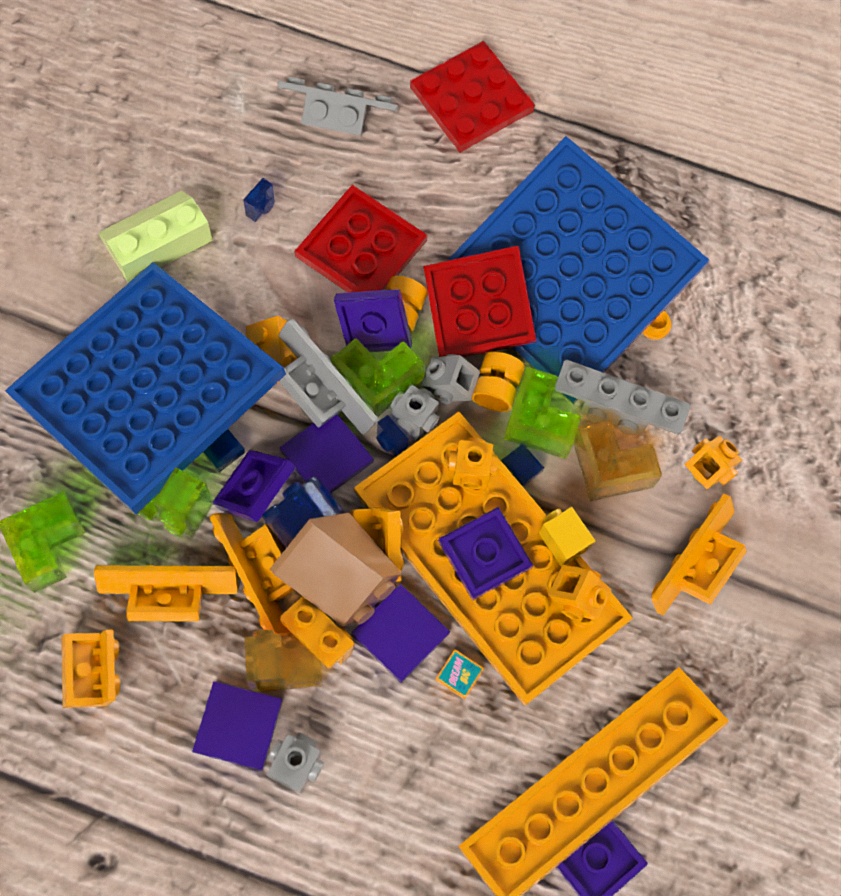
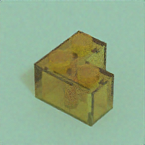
(609, 470)
(280, 663)

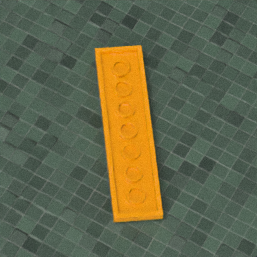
(592, 786)

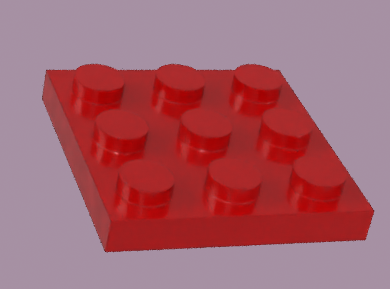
(472, 96)
(360, 243)
(480, 303)

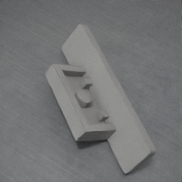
(336, 110)
(319, 385)
(622, 402)

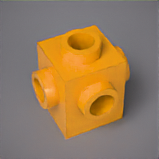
(714, 462)
(473, 463)
(580, 592)

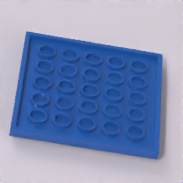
(590, 260)
(145, 385)

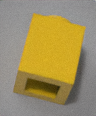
(566, 535)

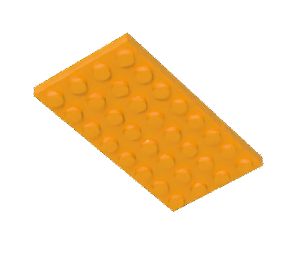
(517, 622)

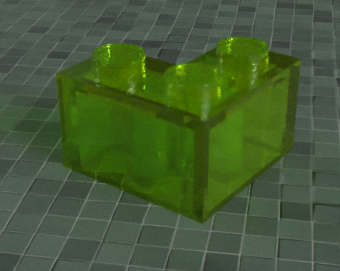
(379, 380)
(538, 423)
(180, 504)
(35, 533)

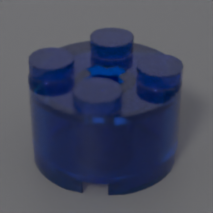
(299, 506)

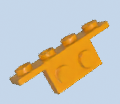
(252, 562)
(704, 562)
(165, 591)

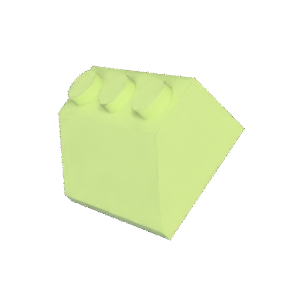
(157, 235)

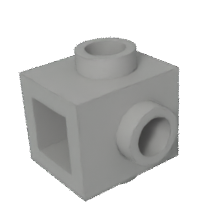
(450, 378)
(417, 421)
(295, 776)

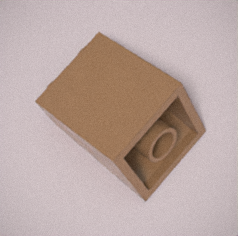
(337, 568)

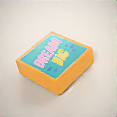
(459, 674)

